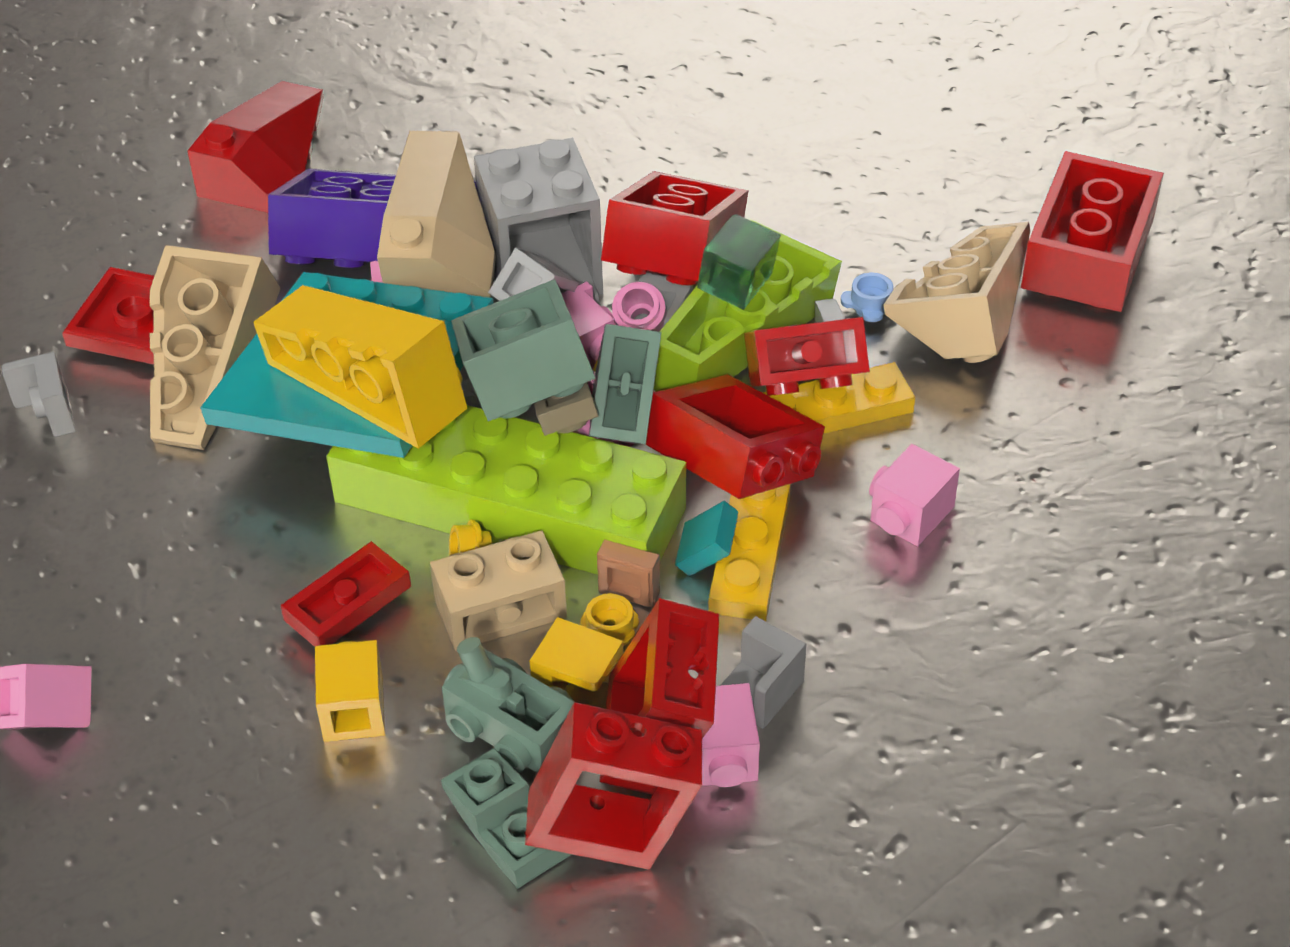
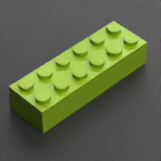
(521, 484)

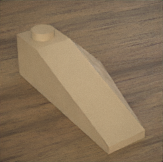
(201, 326)

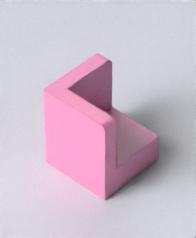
(45, 696)

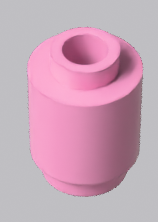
(639, 299)

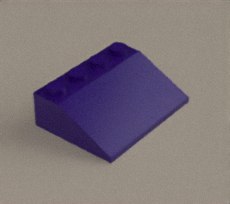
(329, 216)

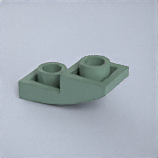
(494, 807)

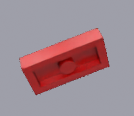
(346, 595)

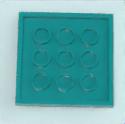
(273, 403)

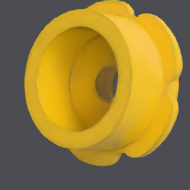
(468, 537)
(614, 611)

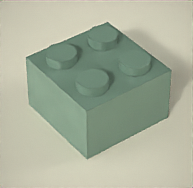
(522, 351)

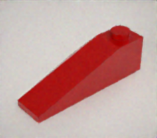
(256, 146)

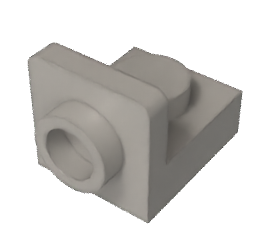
(40, 384)

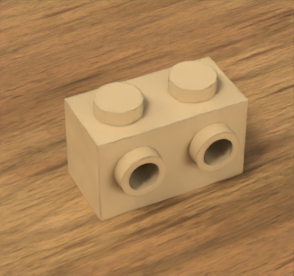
(499, 589)

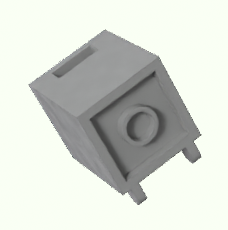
(544, 205)

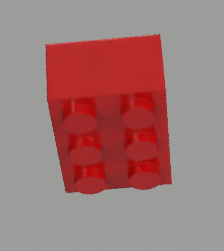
(667, 224)
(1091, 231)

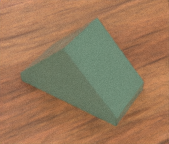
(624, 383)

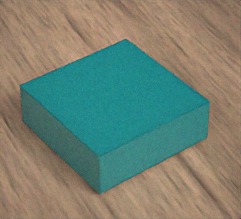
(707, 538)

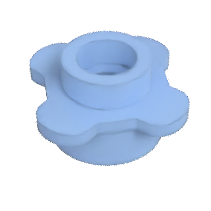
(868, 295)

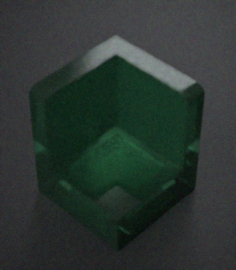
(738, 261)

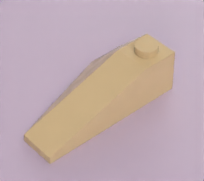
(434, 220)
(967, 299)

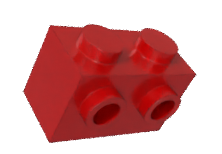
(807, 352)

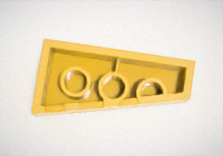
(368, 359)

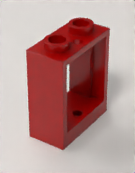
(734, 435)
(655, 677)
(605, 822)

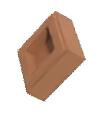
(628, 573)

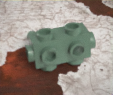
(503, 706)

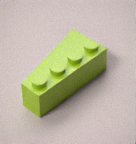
(708, 333)

